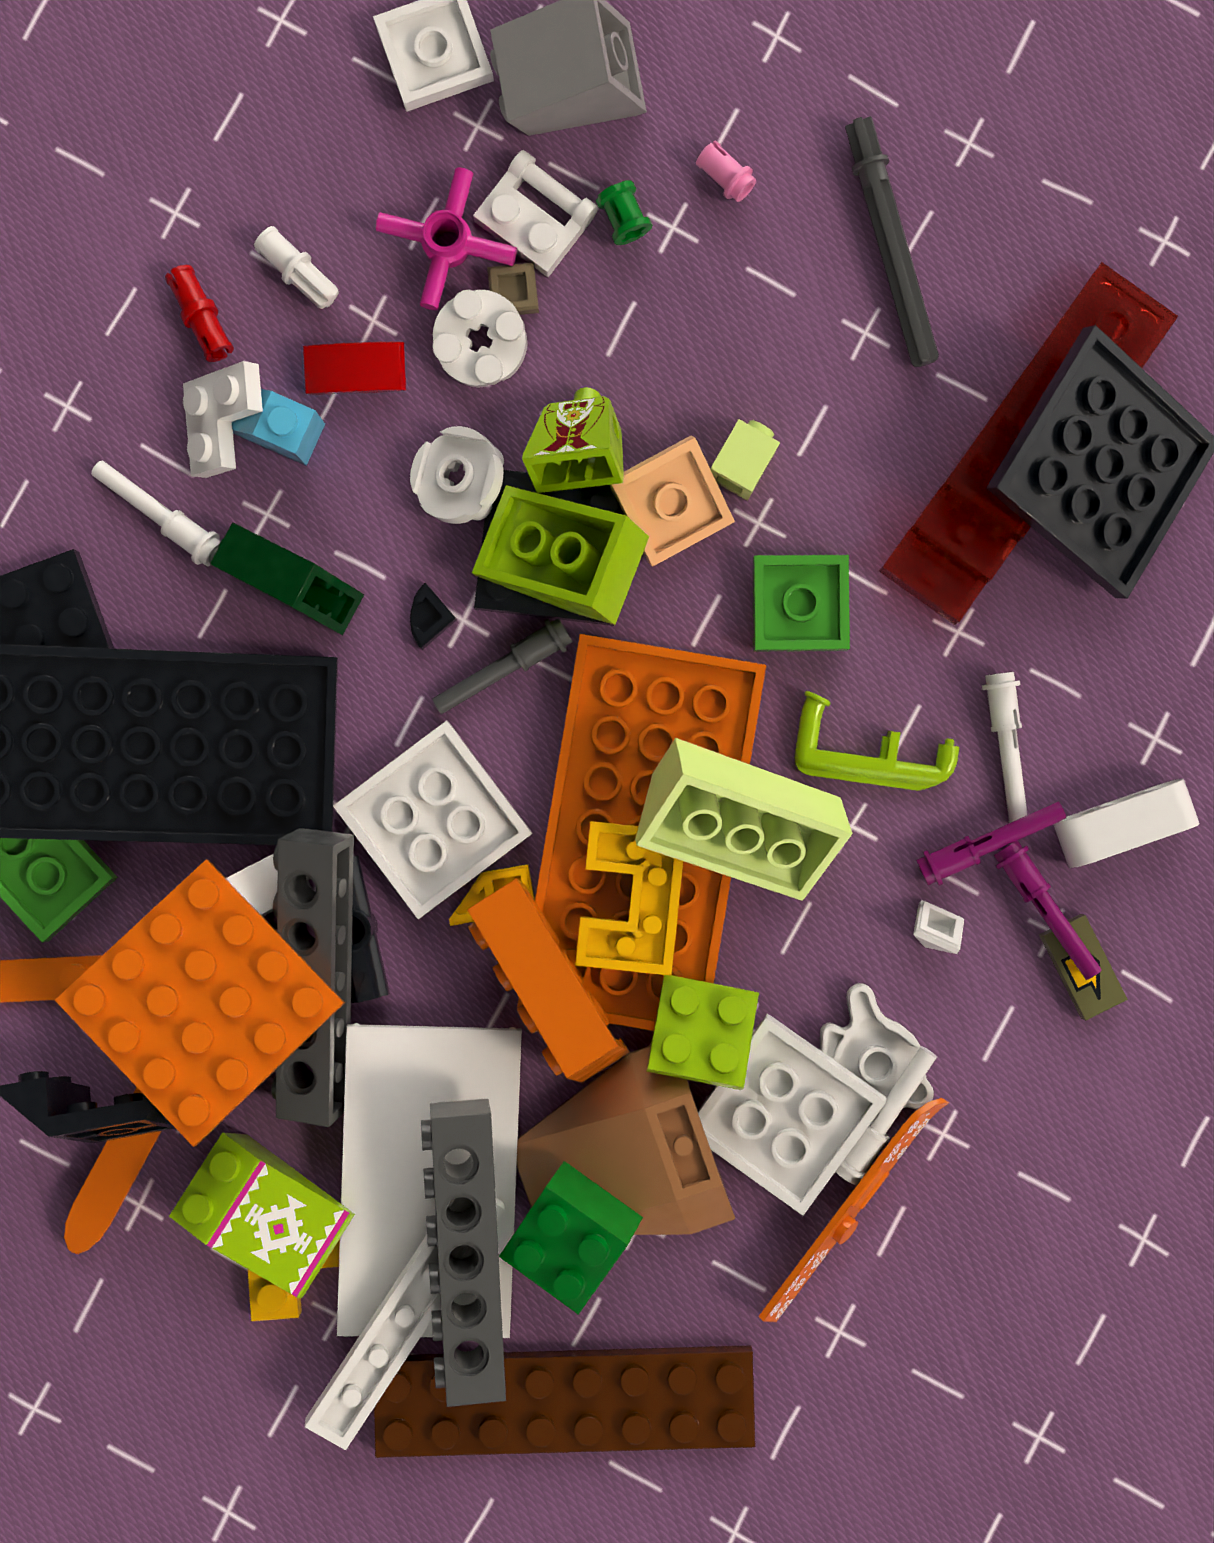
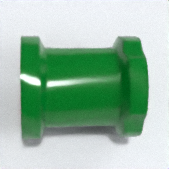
(624, 212)

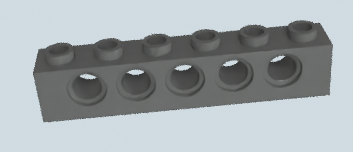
(328, 861)
(479, 1373)

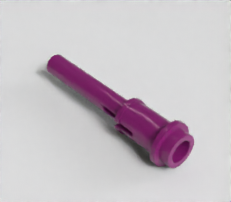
(967, 852)
(1034, 889)

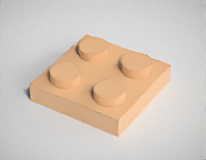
(673, 500)

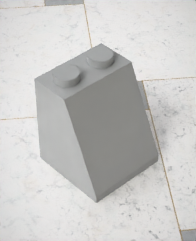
(567, 67)

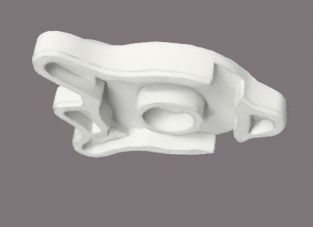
(873, 1046)

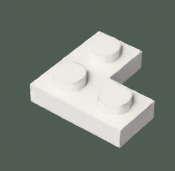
(210, 409)

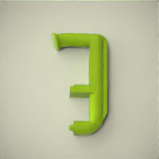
(866, 769)

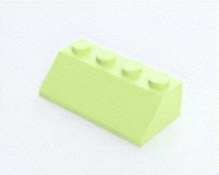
(741, 820)

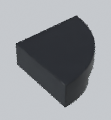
(429, 617)

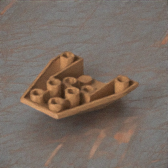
(638, 1142)

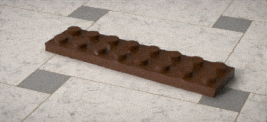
(577, 1404)

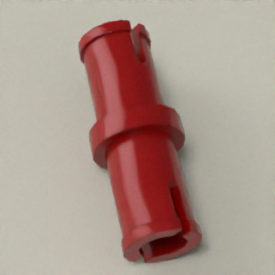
(199, 313)

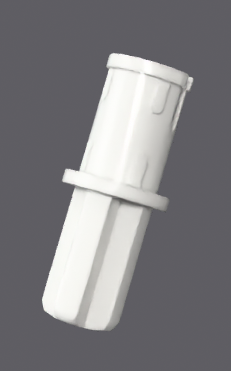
(296, 267)

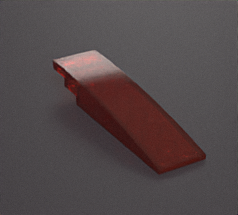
(965, 528)

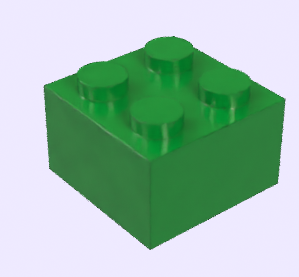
(571, 1237)

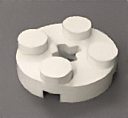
(469, 312)
(478, 488)

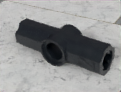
(367, 966)

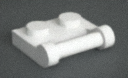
(524, 225)

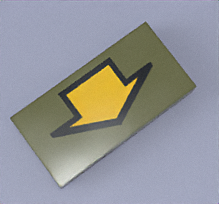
(1089, 995)

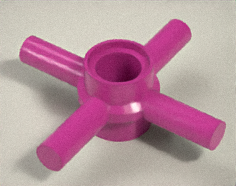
(446, 221)

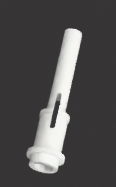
(173, 524)
(1006, 721)
(875, 1136)

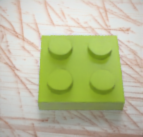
(703, 1032)

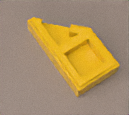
(488, 883)

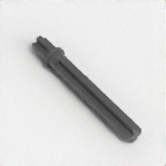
(891, 240)

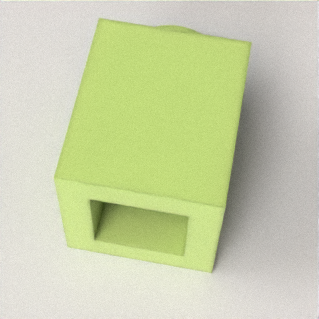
(744, 457)

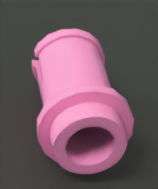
(726, 171)

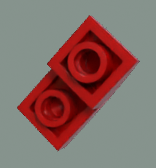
(354, 368)

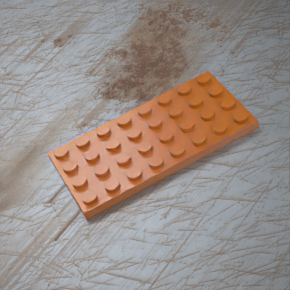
(618, 726)

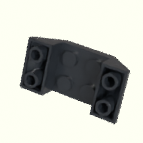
(67, 1113)

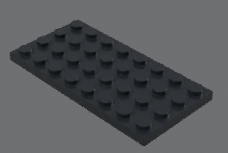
(165, 745)

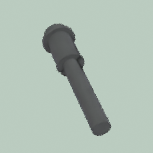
(523, 654)

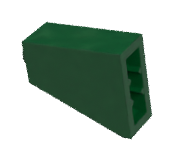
(287, 578)

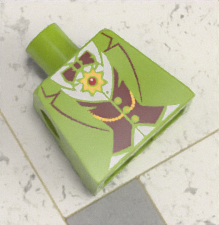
(575, 444)

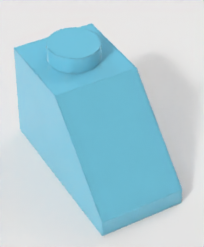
(282, 427)

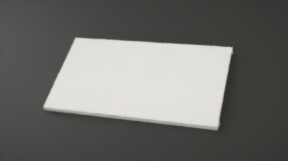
(388, 1091)

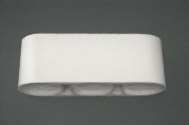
(1126, 823)

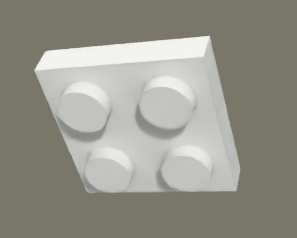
(433, 50)

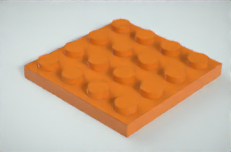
(200, 1002)

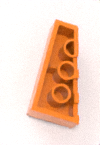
(545, 983)

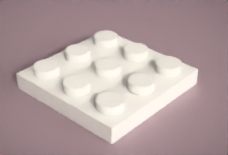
(432, 819)
(791, 1117)

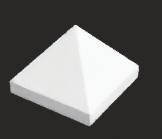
(938, 928)

